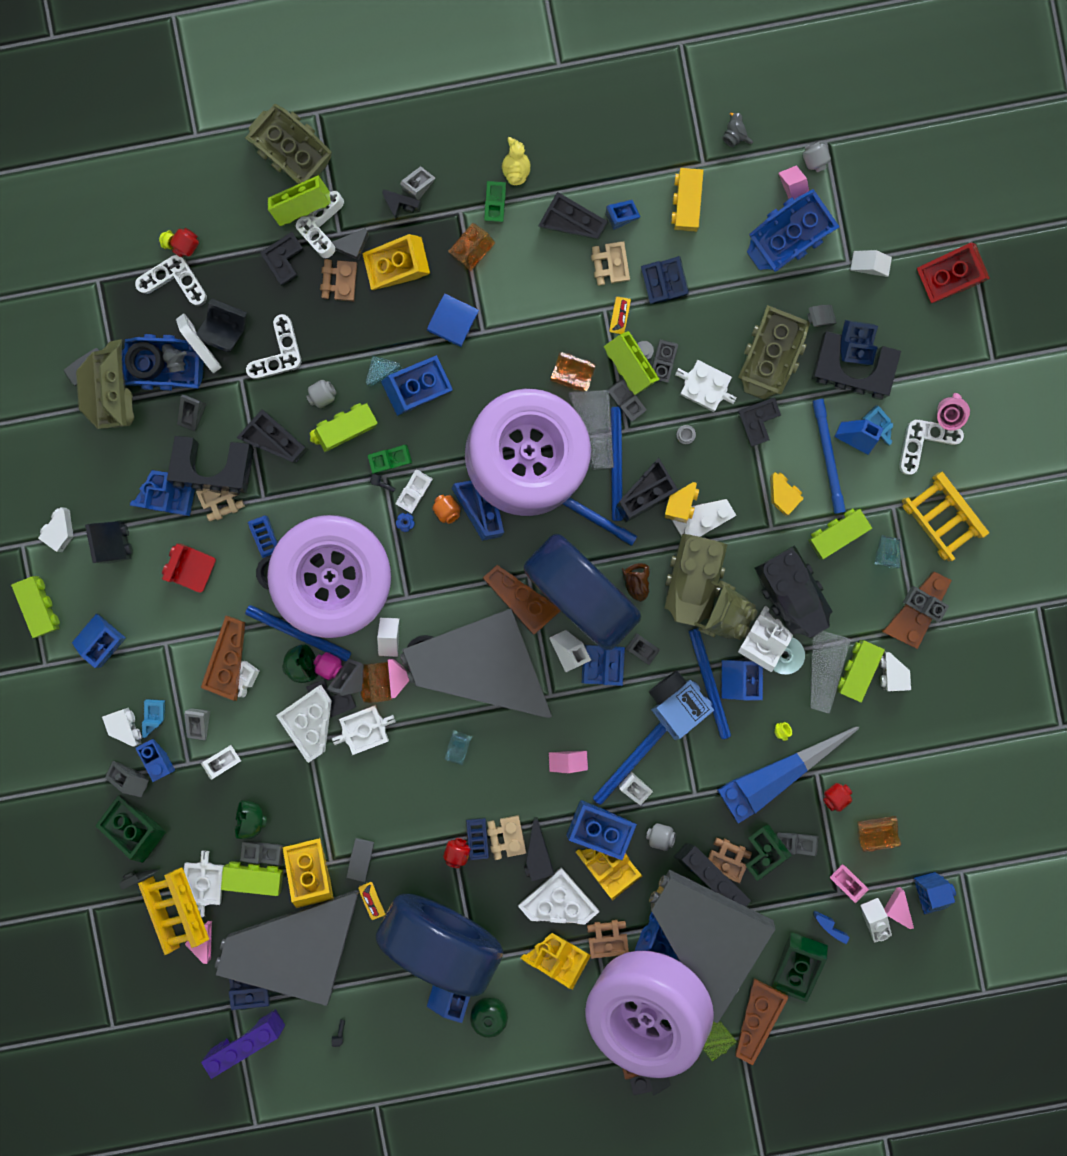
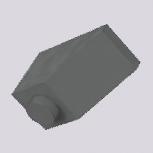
(127, 779)

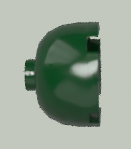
(299, 664)
(249, 820)
(489, 1017)

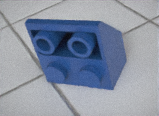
(98, 641)
(741, 680)
(448, 1004)

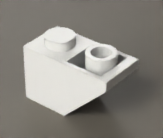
(58, 531)
(569, 650)
(895, 674)
(122, 727)
(876, 920)

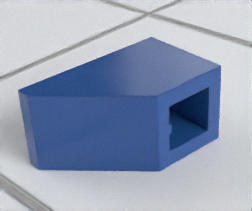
(859, 434)
(155, 760)

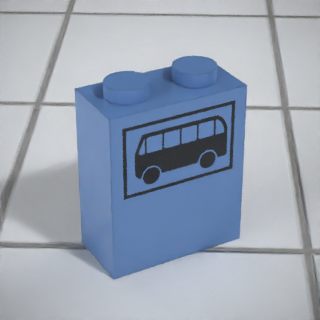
(683, 710)

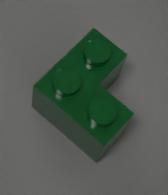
(771, 852)

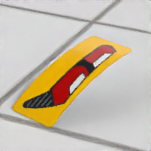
(620, 315)
(371, 901)

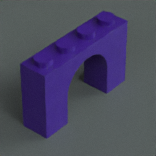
(228, 1054)

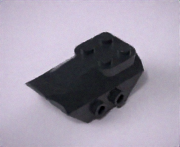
(794, 593)

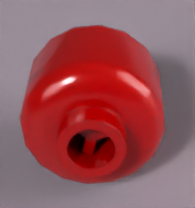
(184, 242)
(837, 797)
(456, 853)

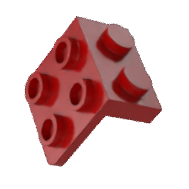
(188, 567)

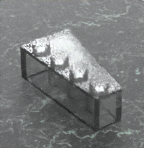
(595, 413)
(826, 668)

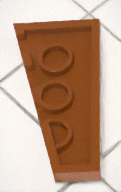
(525, 603)
(910, 625)
(225, 663)
(760, 1016)

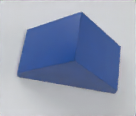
(621, 213)

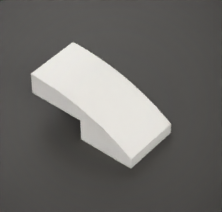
(414, 491)

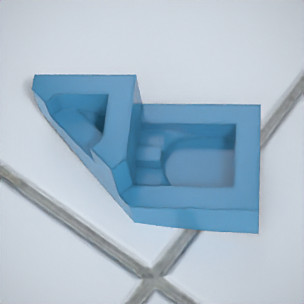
(879, 418)
(153, 715)

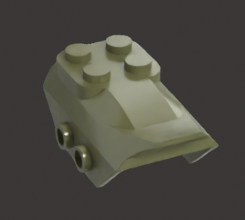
(288, 144)
(773, 353)
(103, 390)
(689, 585)
(730, 615)

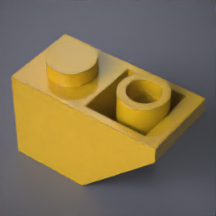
(783, 495)
(680, 503)

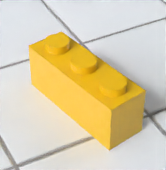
(687, 199)

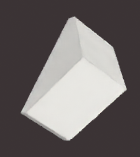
(871, 262)
(388, 637)
(220, 762)
(635, 788)

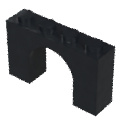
(828, 369)
(232, 478)
(696, 862)

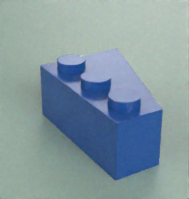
(481, 513)
(934, 892)

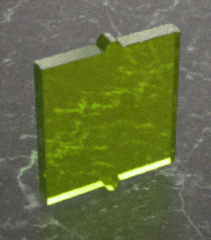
(718, 1041)

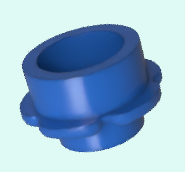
(405, 517)

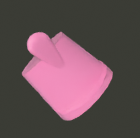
(953, 412)

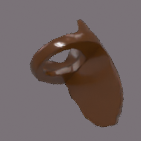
(636, 582)

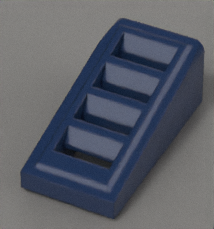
(480, 855)

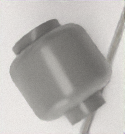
(816, 156)
(321, 393)
(661, 837)

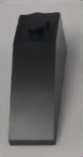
(538, 858)

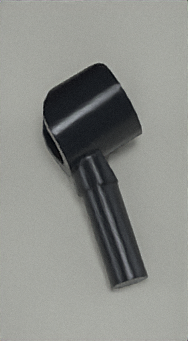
(376, 480)
(338, 1040)

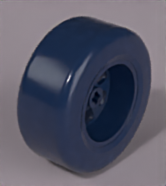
(582, 592)
(439, 945)

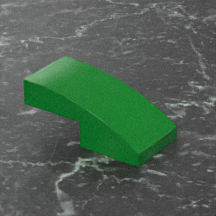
(495, 201)
(389, 459)

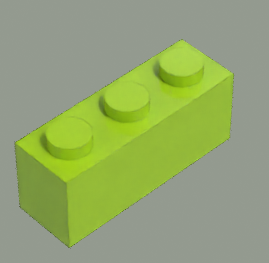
(299, 200)
(631, 363)
(345, 426)
(839, 533)
(36, 606)
(860, 670)
(252, 879)

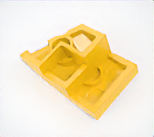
(611, 873)
(558, 960)

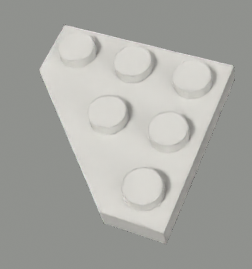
(308, 722)
(559, 901)

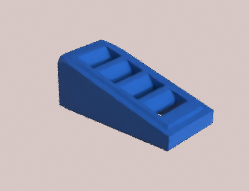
(264, 519)

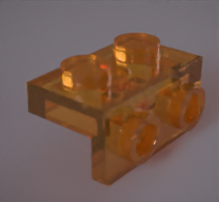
(472, 246)
(573, 372)
(376, 683)
(878, 833)

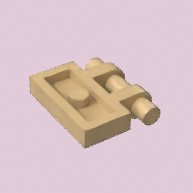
(616, 261)
(211, 499)
(512, 835)

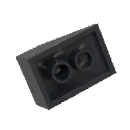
(108, 542)

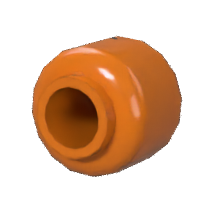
(446, 509)

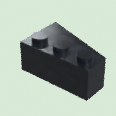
(571, 218)
(272, 437)
(647, 492)

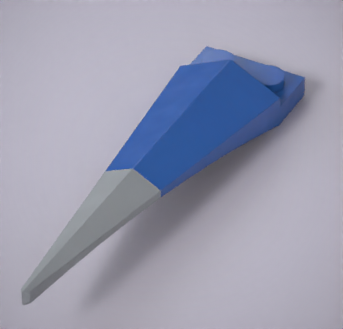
(755, 790)

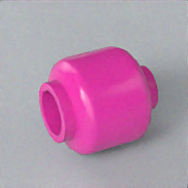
(327, 665)

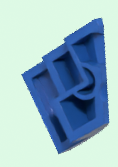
(160, 495)

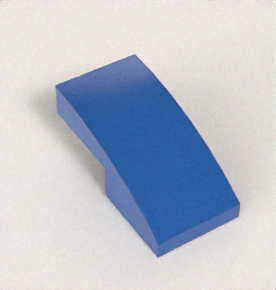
(828, 923)

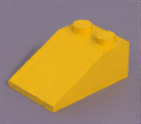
(396, 262)
(307, 873)

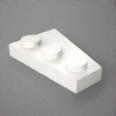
(706, 518)

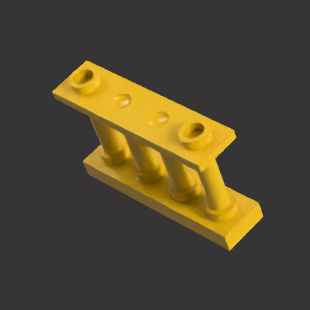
(954, 499)
(186, 907)

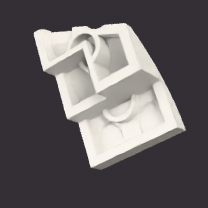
(766, 641)

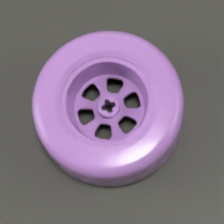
(561, 430)
(298, 601)
(636, 1036)

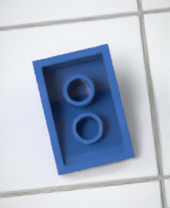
(416, 385)
(600, 830)

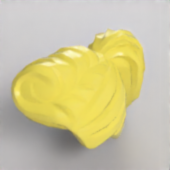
(516, 164)

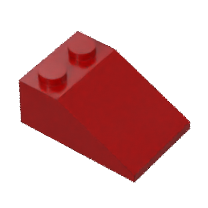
(953, 272)

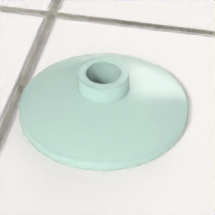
(795, 658)

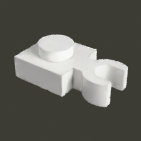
(247, 677)

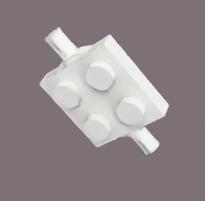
(705, 386)
(363, 730)
(204, 882)

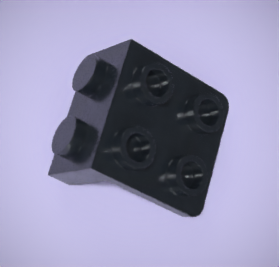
(222, 325)

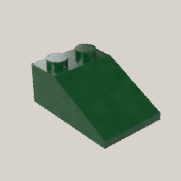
(130, 829)
(800, 967)

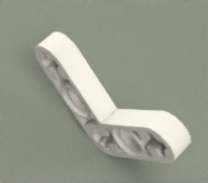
(315, 222)
(178, 274)
(189, 332)
(286, 352)
(923, 435)

